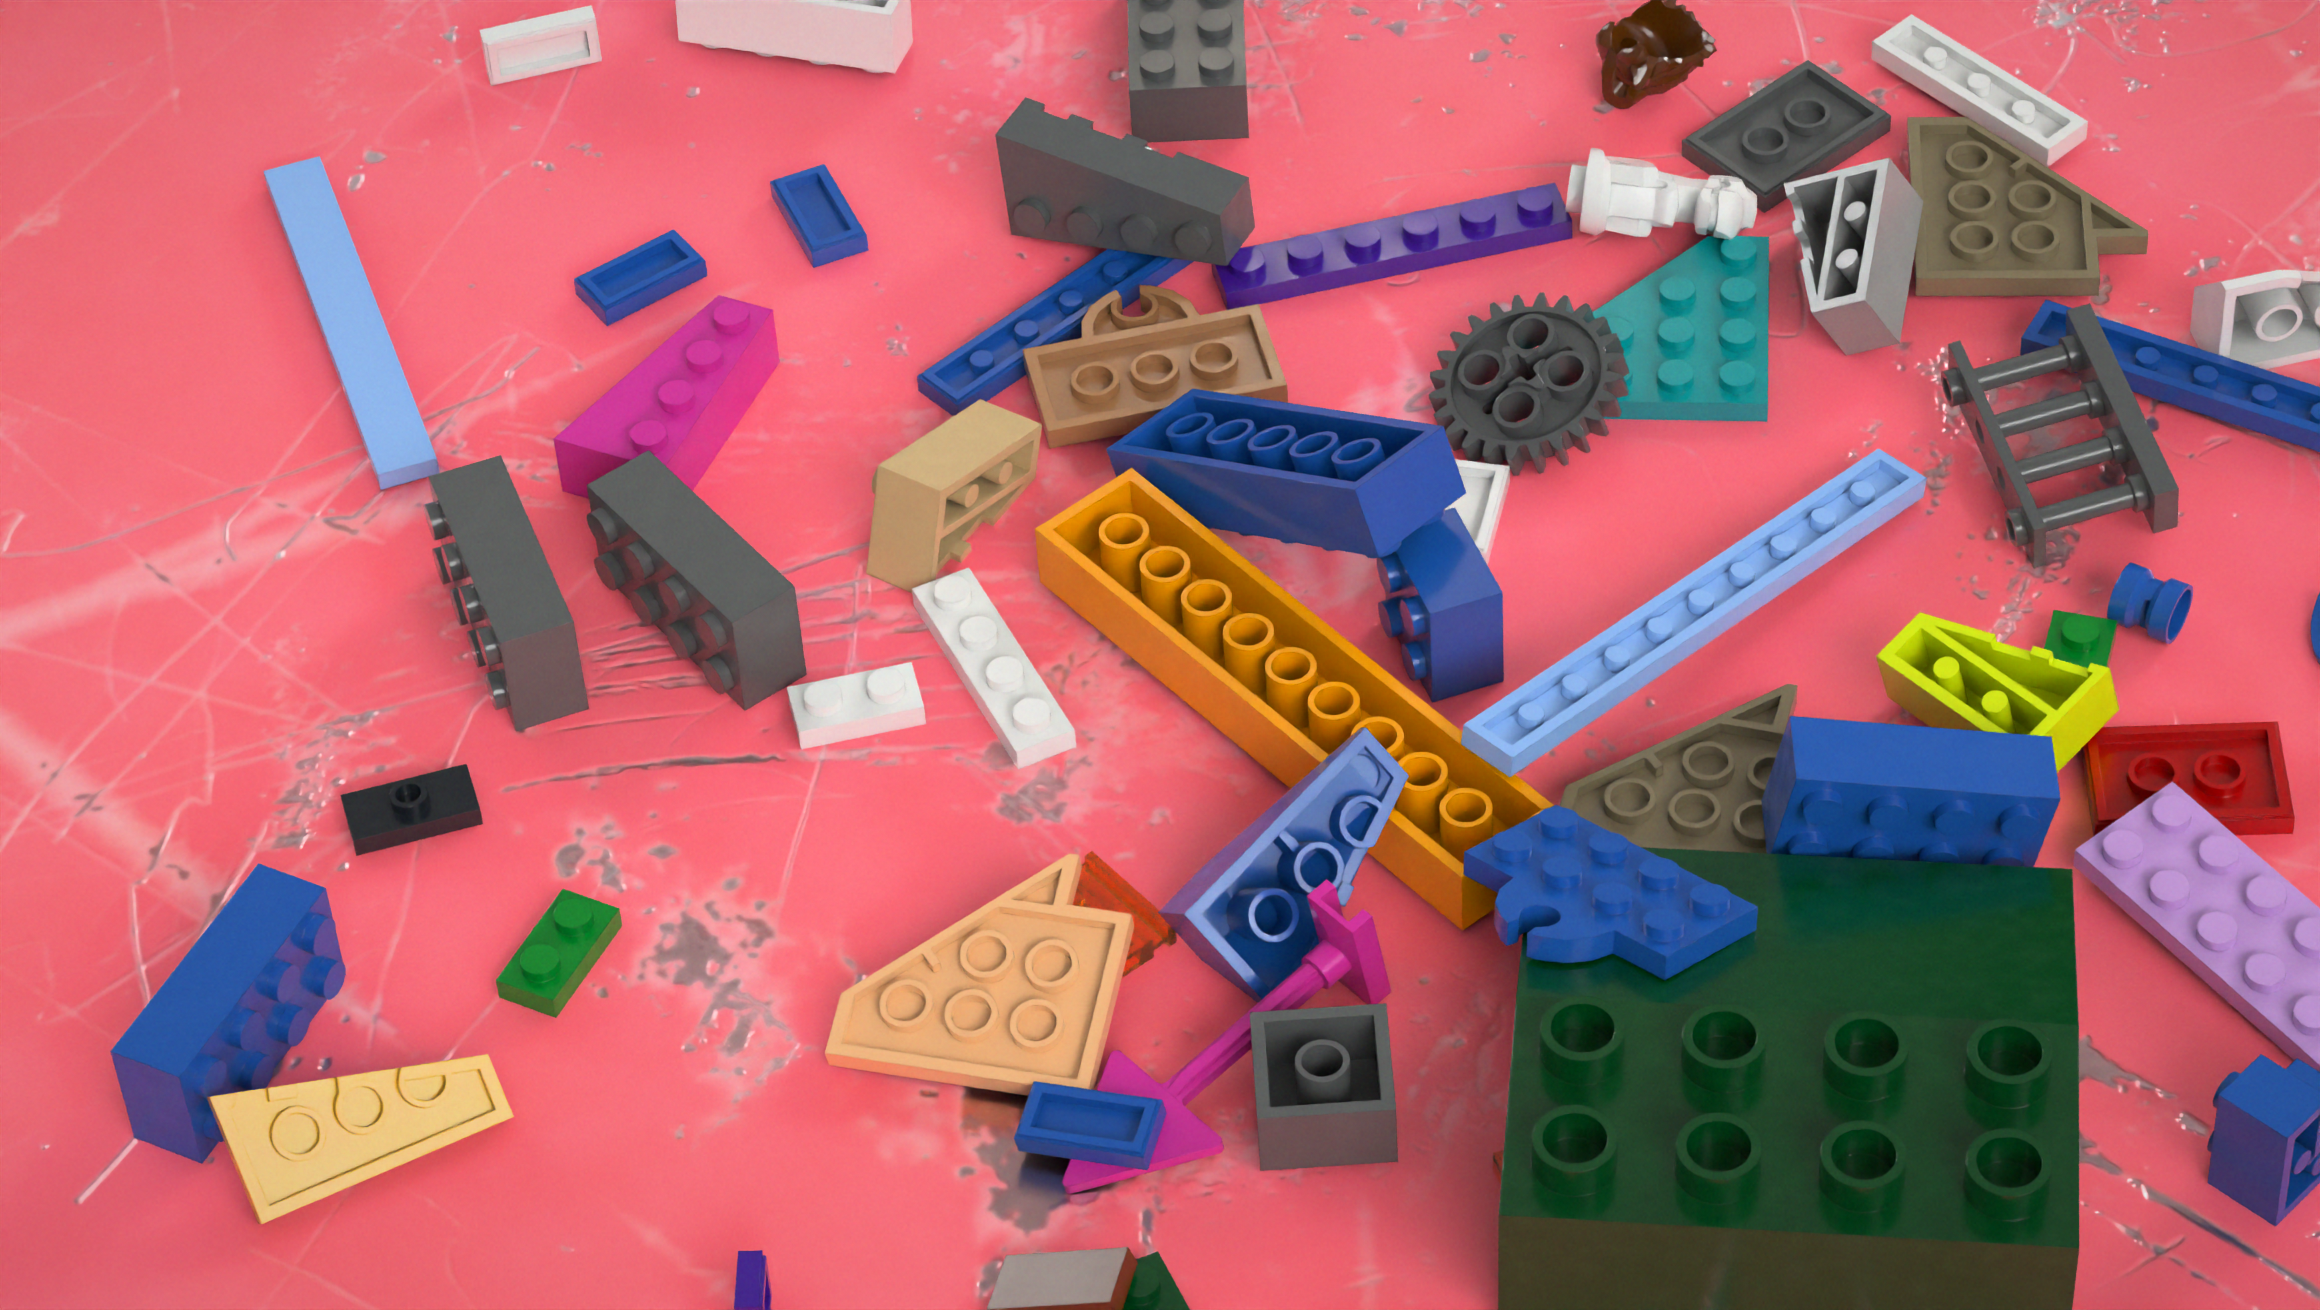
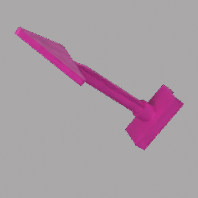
(1344, 954)

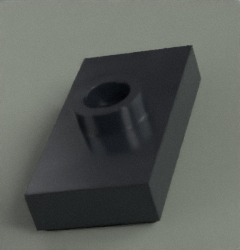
(411, 809)

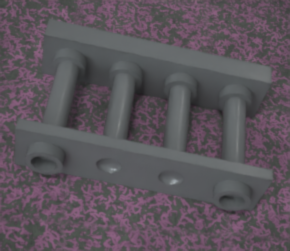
(2101, 395)

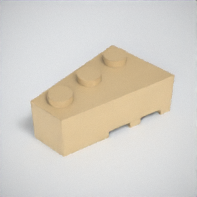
(944, 488)

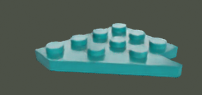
(1697, 334)

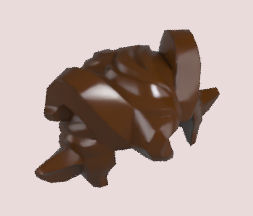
(1650, 51)

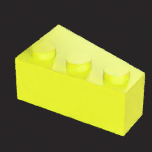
(1973, 682)

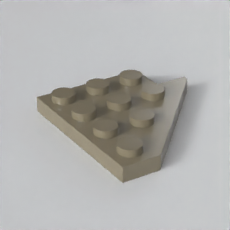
(2003, 219)
(1696, 786)

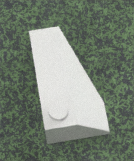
(2260, 318)

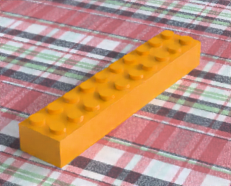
(1276, 677)

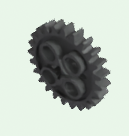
(1529, 383)

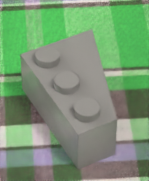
(1857, 250)

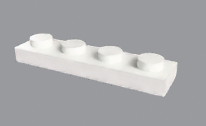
(1979, 90)
(994, 668)

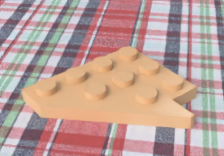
(996, 996)

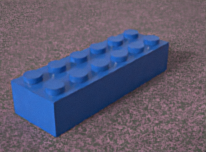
(1295, 470)

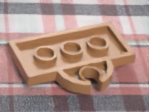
(1141, 364)

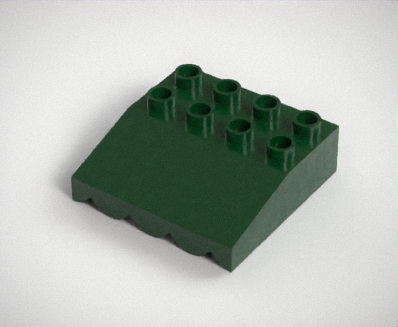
(1813, 1114)

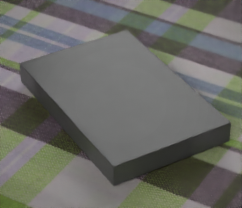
(1787, 133)

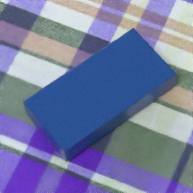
(819, 215)
(640, 277)
(1090, 1125)

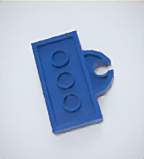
(1601, 895)

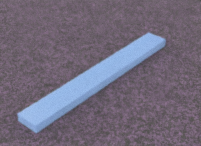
(351, 324)

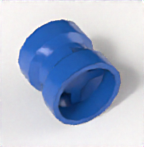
(2150, 603)

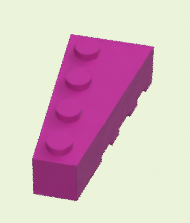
(677, 399)

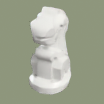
(1634, 197)

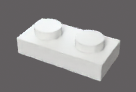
(856, 705)

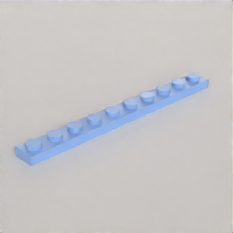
(1691, 613)

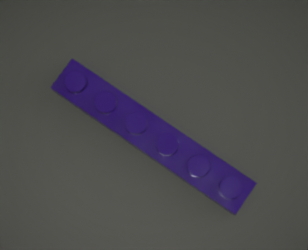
(1393, 246)

